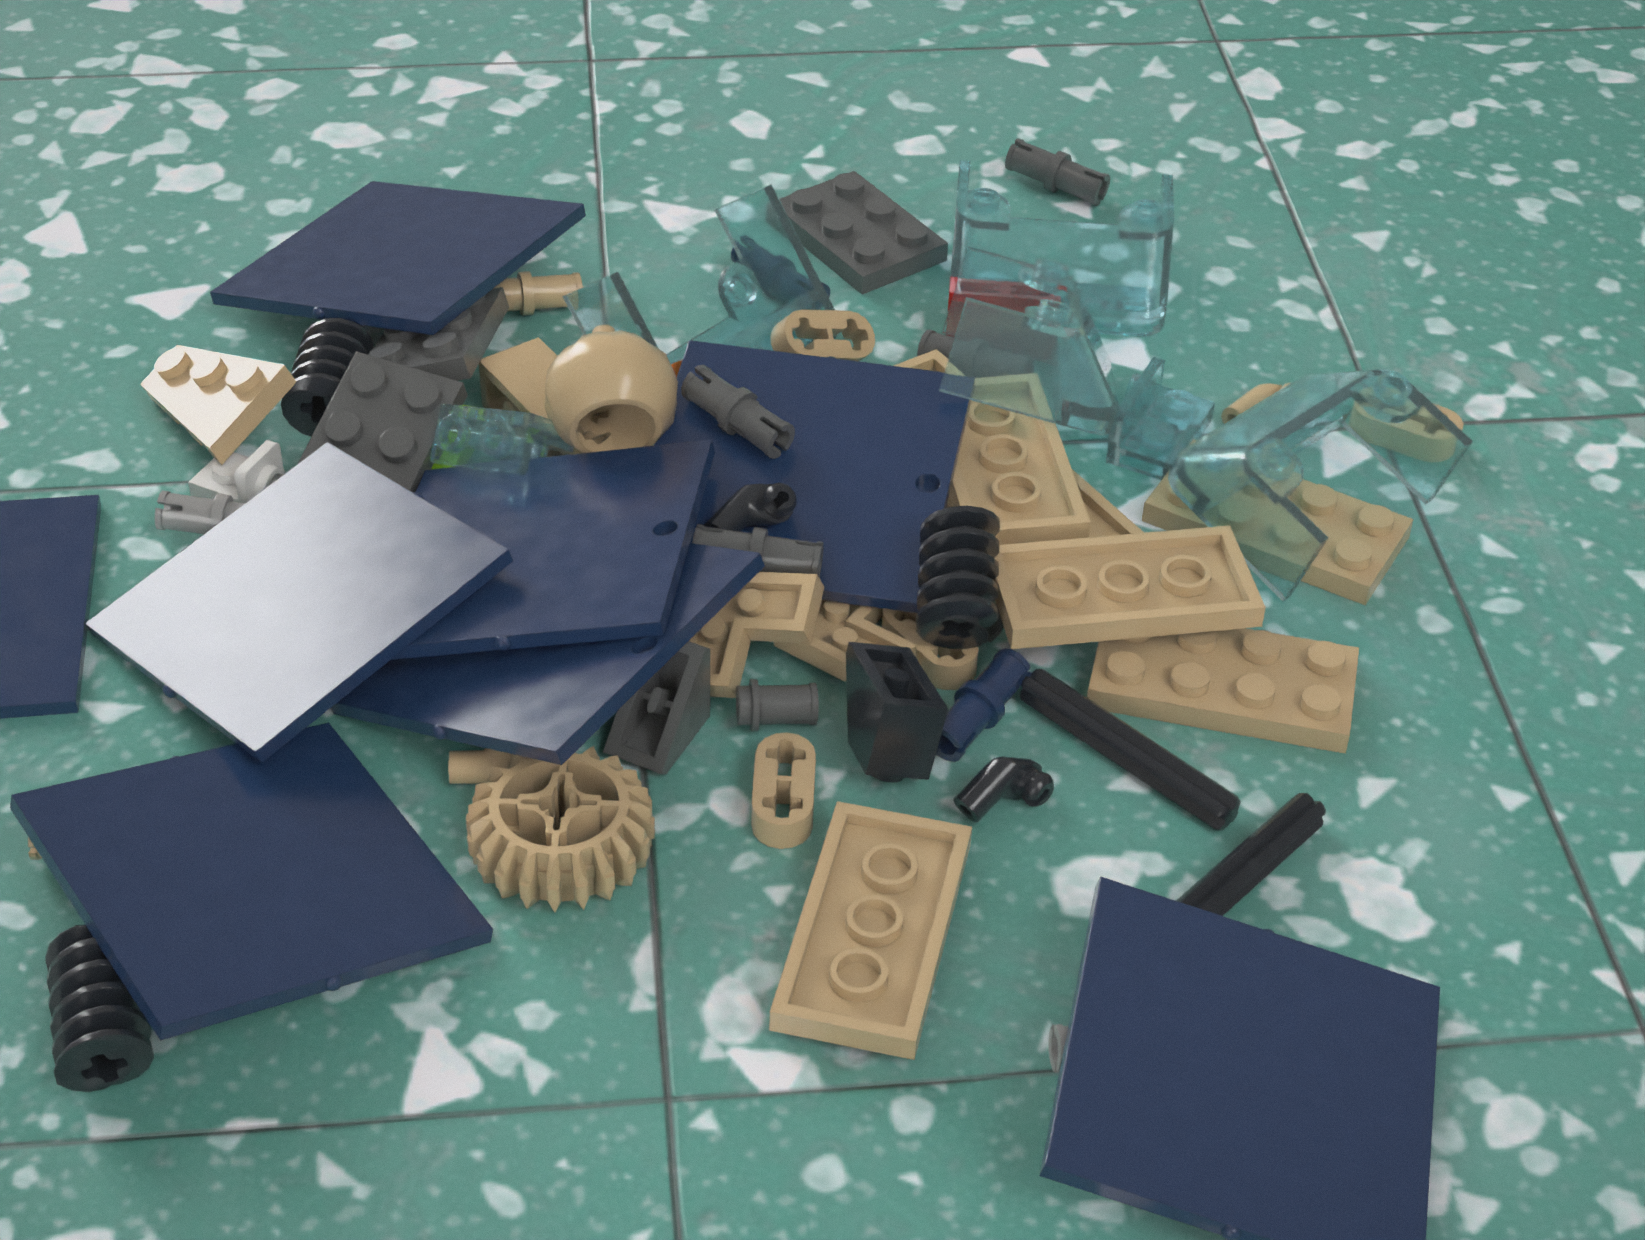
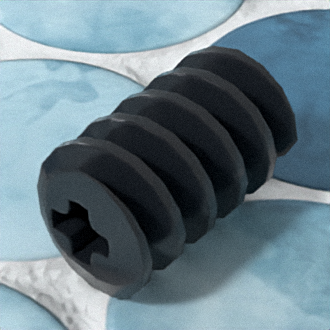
(319, 367)
(958, 577)
(94, 1019)

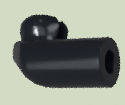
(755, 507)
(1005, 779)

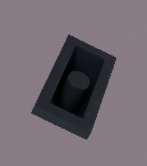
(892, 712)

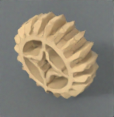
(560, 828)

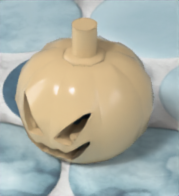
(619, 382)

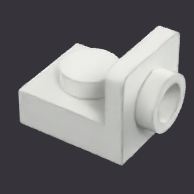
(240, 475)

